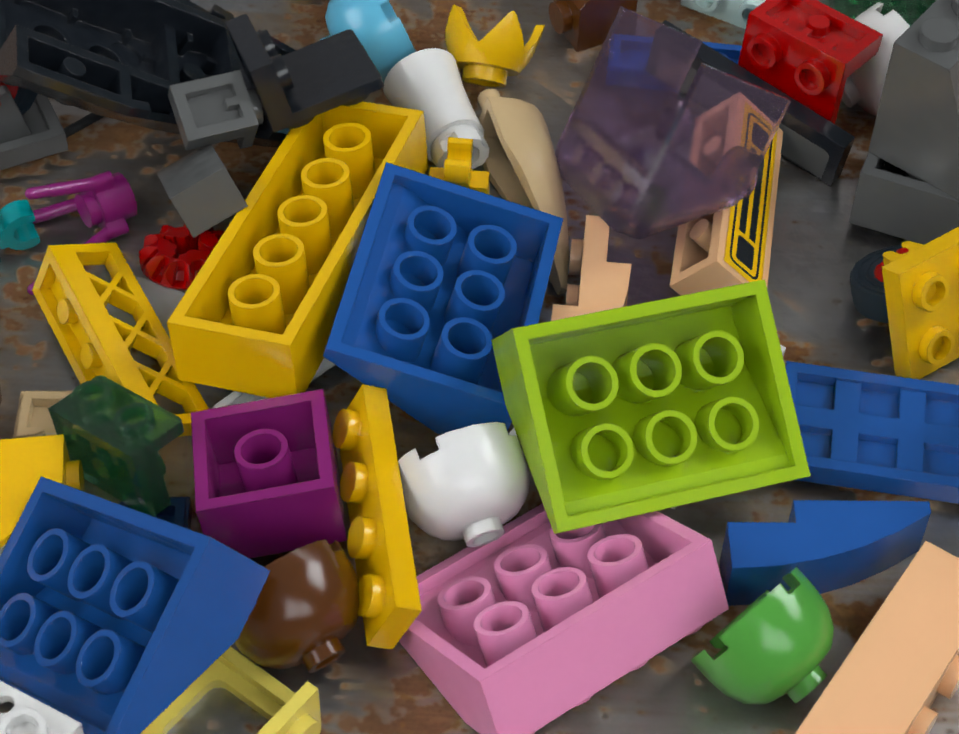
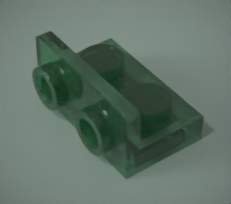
(118, 441)

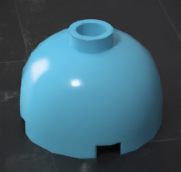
(375, 27)

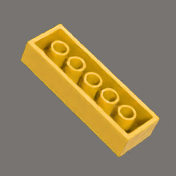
(280, 269)

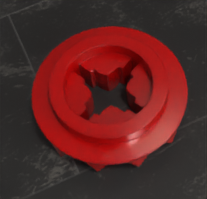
(160, 255)

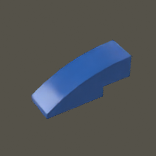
(826, 539)

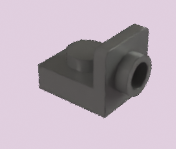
(216, 110)

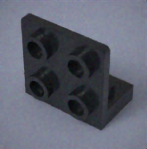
(306, 80)

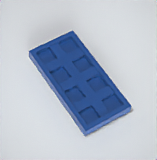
(878, 431)

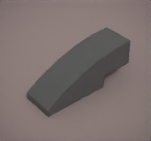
(201, 190)

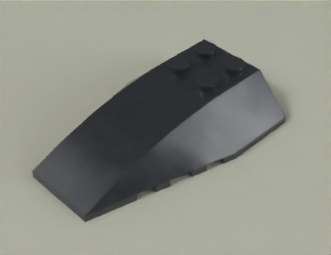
(119, 55)

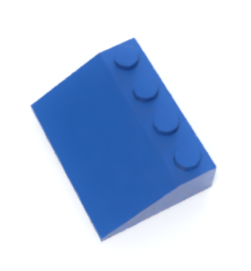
(431, 291)
(114, 608)

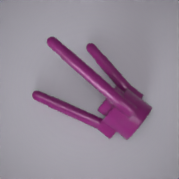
(100, 201)

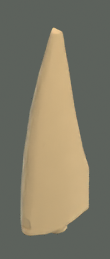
(525, 166)

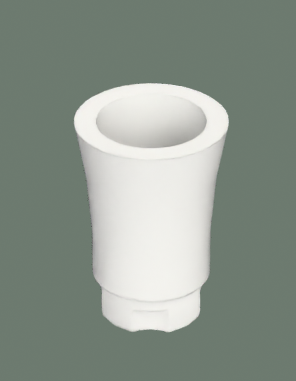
(433, 84)

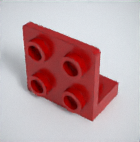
(806, 51)

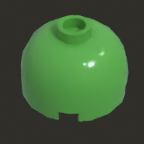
(772, 645)

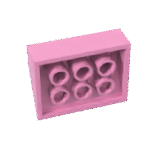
(554, 618)

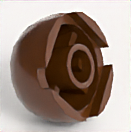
(303, 609)

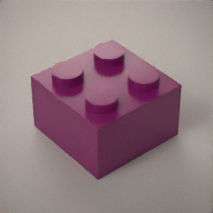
(268, 474)

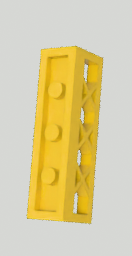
(101, 343)

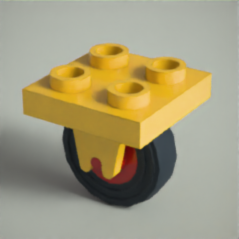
(918, 296)

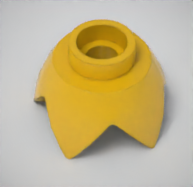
(495, 55)

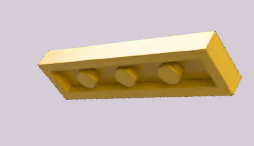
(377, 518)

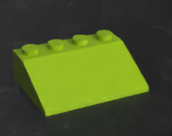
(652, 405)

